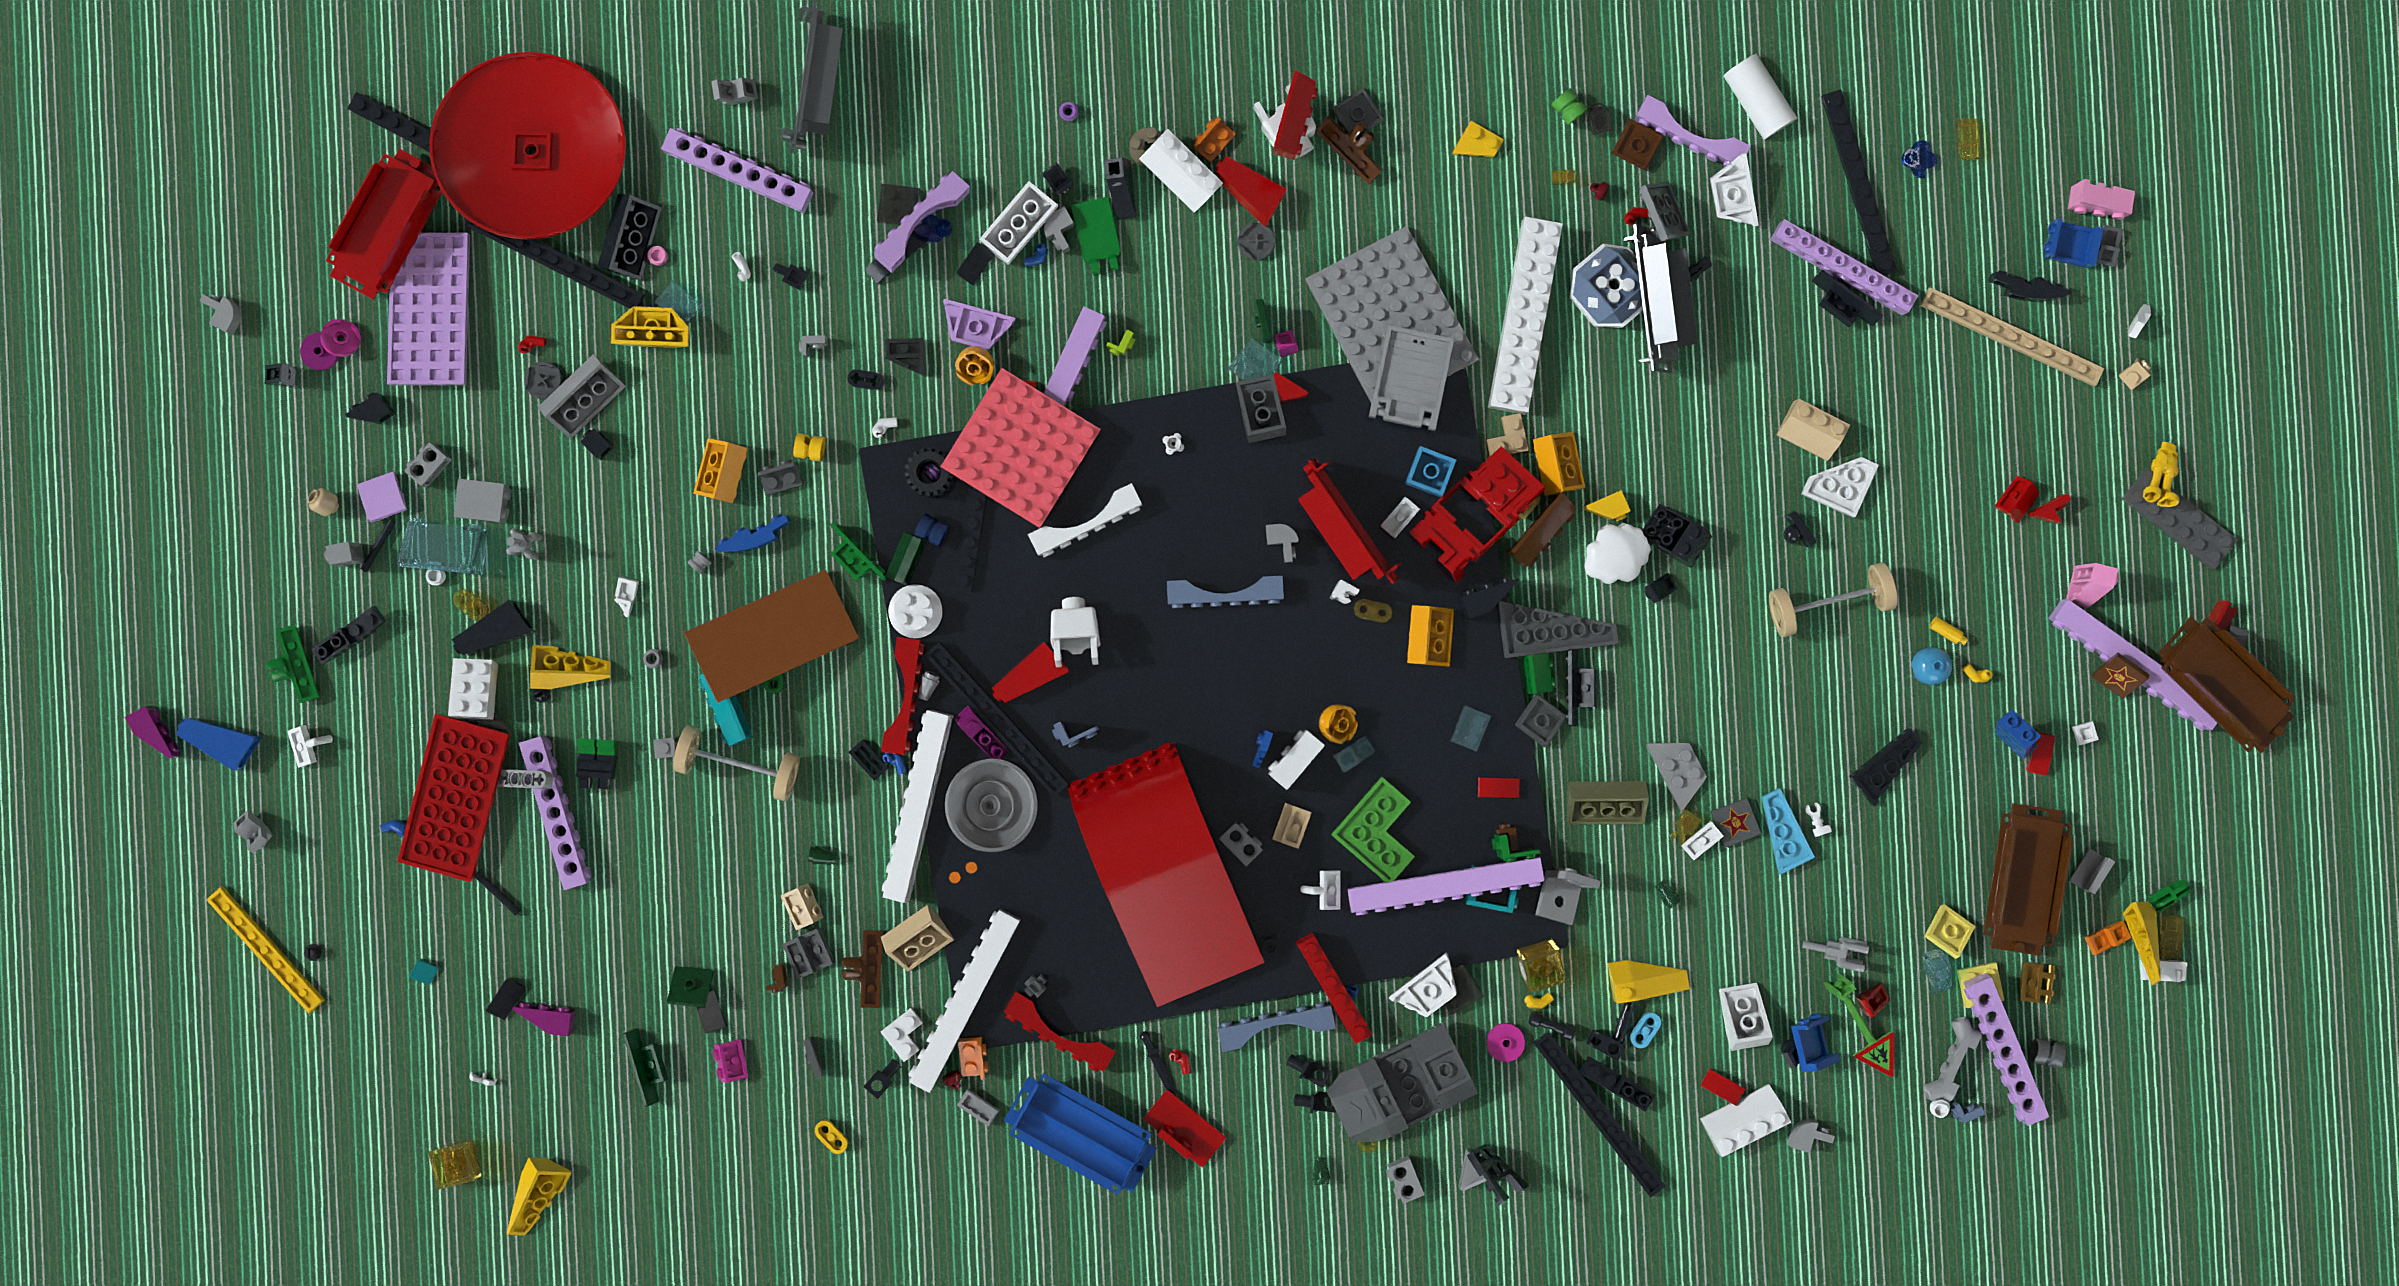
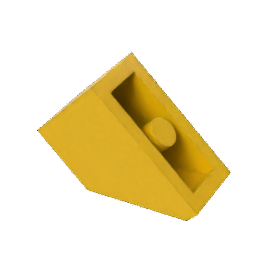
(1610, 507)

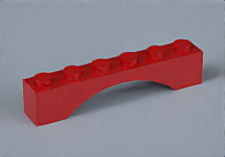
(897, 735)
(1333, 988)
(1024, 1011)

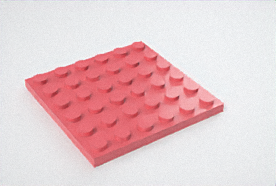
(1020, 447)

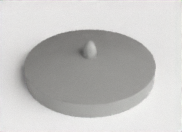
(991, 805)

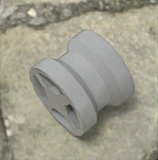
(699, 562)

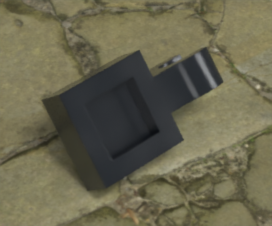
(792, 276)

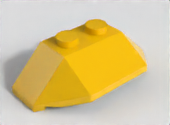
(650, 328)

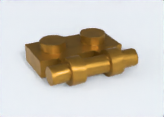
(2031, 982)

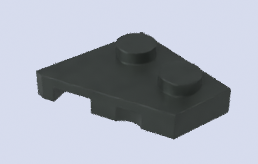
(907, 353)

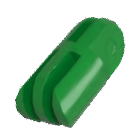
(2169, 895)

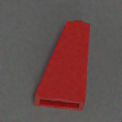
(1250, 189)
(1029, 674)

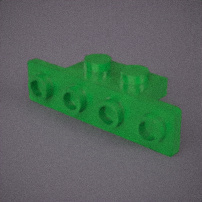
(852, 559)

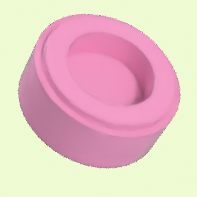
(657, 255)

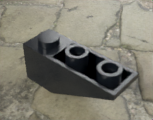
(1121, 186)

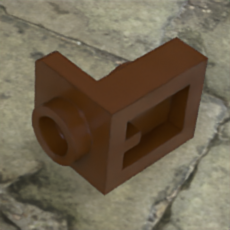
(1511, 835)
(780, 976)

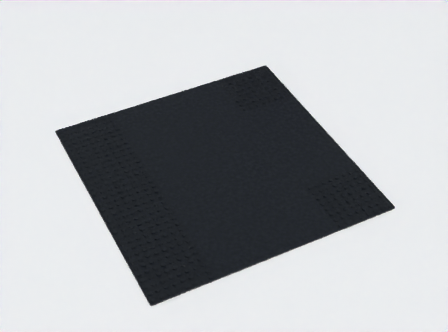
(1217, 682)

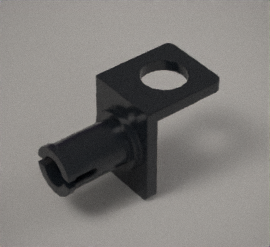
(1307, 1070)
(884, 1076)
(1315, 1102)

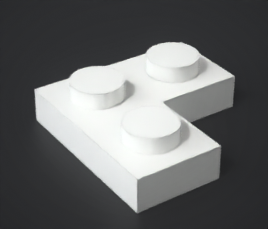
(898, 1031)

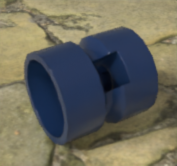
(931, 529)

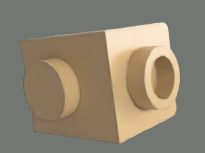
(2136, 373)

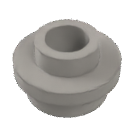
(647, 658)

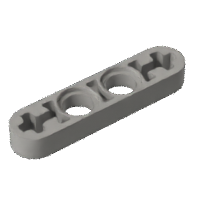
(523, 781)

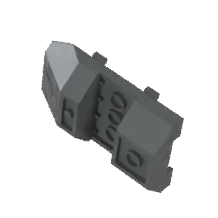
(1401, 1086)

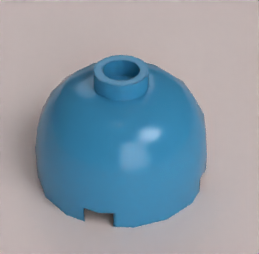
(1931, 666)

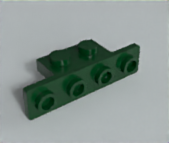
(647, 1066)

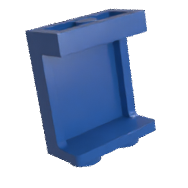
(2073, 244)
(2017, 734)
(1812, 1045)

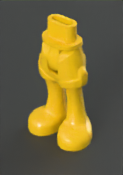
(2164, 466)

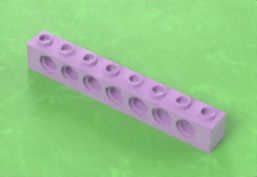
(673, 147)
(1844, 267)
(551, 823)
(2035, 1109)

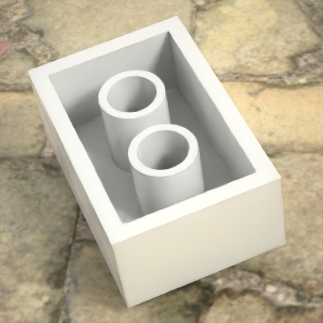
(473, 689)
(1295, 758)

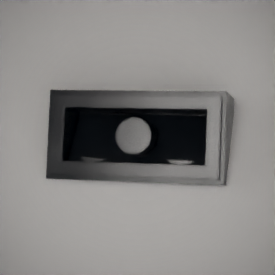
(975, 263)
(505, 998)
(711, 1016)

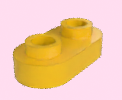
(830, 1137)

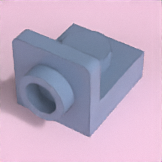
(1969, 1113)

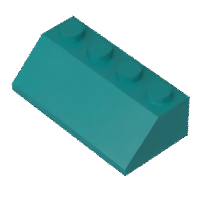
(728, 716)

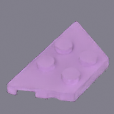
(975, 325)

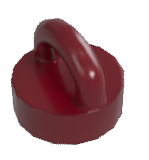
(1602, 190)
(951, 1078)

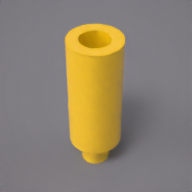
(1947, 631)

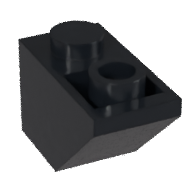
(373, 410)

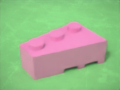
(2101, 200)
(2091, 583)

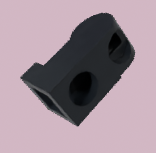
(1606, 1044)

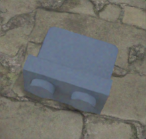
(1061, 733)

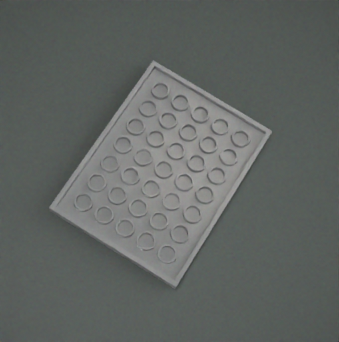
(1383, 288)

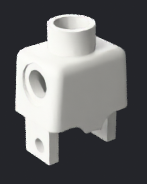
(1271, 125)
(1074, 629)

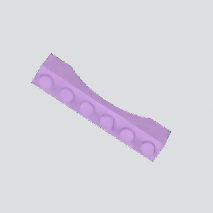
(1656, 116)
(947, 194)

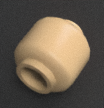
(323, 502)

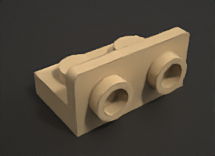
(802, 906)

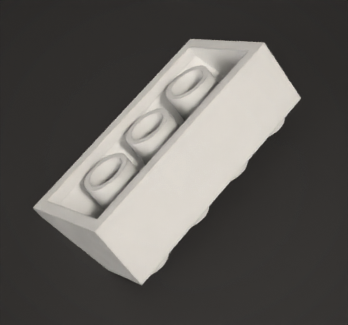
(1181, 170)
(1746, 1122)

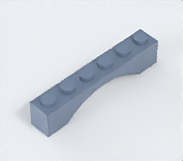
(1183, 592)
(1237, 1034)

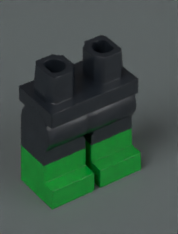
(596, 760)

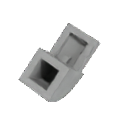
(734, 92)
(1057, 224)
(226, 315)
(1284, 535)
(252, 830)
(1804, 1132)

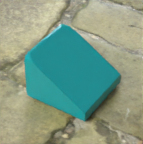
(423, 971)

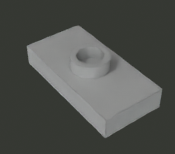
(978, 1107)

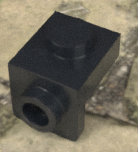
(1057, 179)

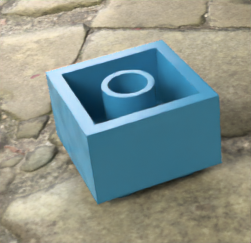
(1430, 471)

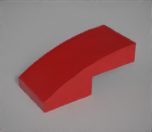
(2041, 756)
(1498, 787)
(1722, 1087)

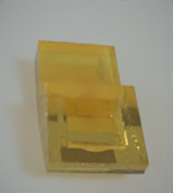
(1969, 139)
(2172, 936)

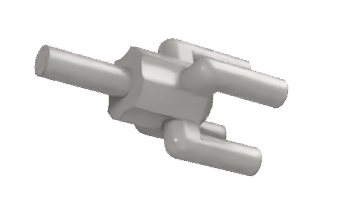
(522, 543)
(1841, 951)

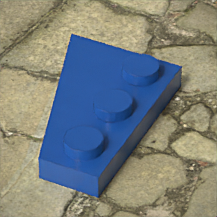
(1263, 741)

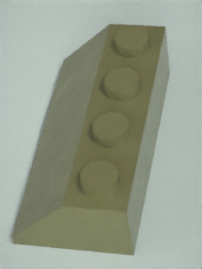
(1607, 802)

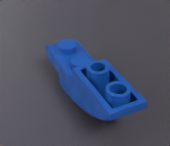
(747, 540)

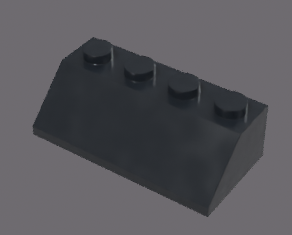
(629, 236)

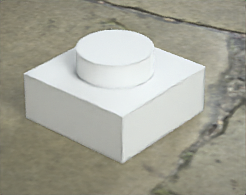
(2085, 733)

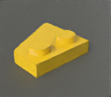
(1478, 142)

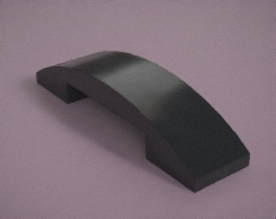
(879, 272)

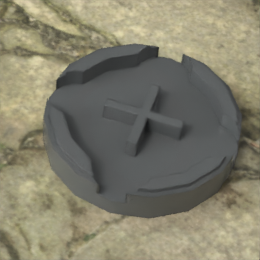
(1256, 241)
(542, 379)

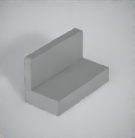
(2091, 871)

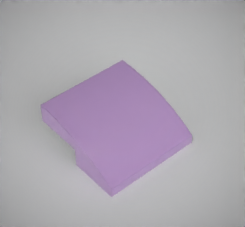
(382, 497)

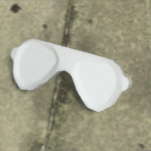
(475, 1078)

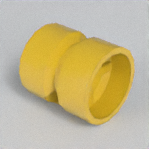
(809, 447)

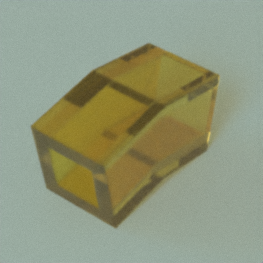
(1563, 177)

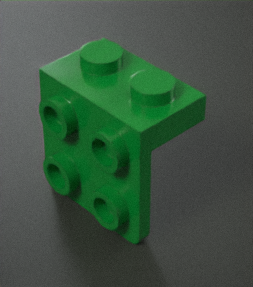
(1501, 845)

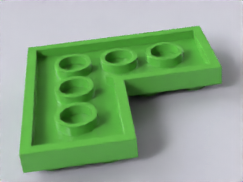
(1365, 831)

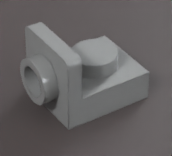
(815, 342)
(665, 747)

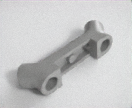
(1944, 1086)

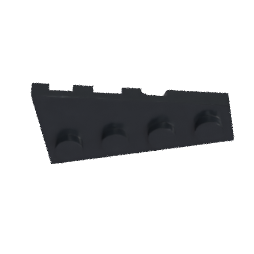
(1880, 770)

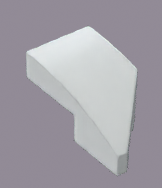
(2139, 321)
(626, 594)

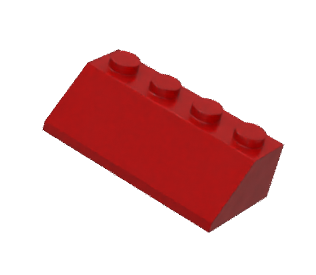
(1294, 116)

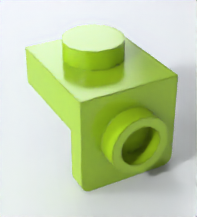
(1126, 343)

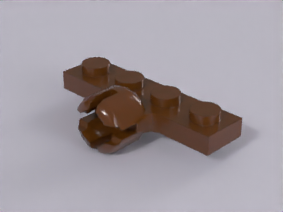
(1351, 147)
(867, 968)

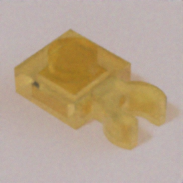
(1687, 824)

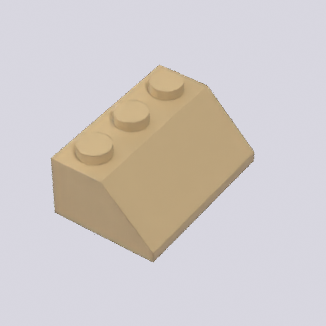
(1813, 429)
(916, 938)

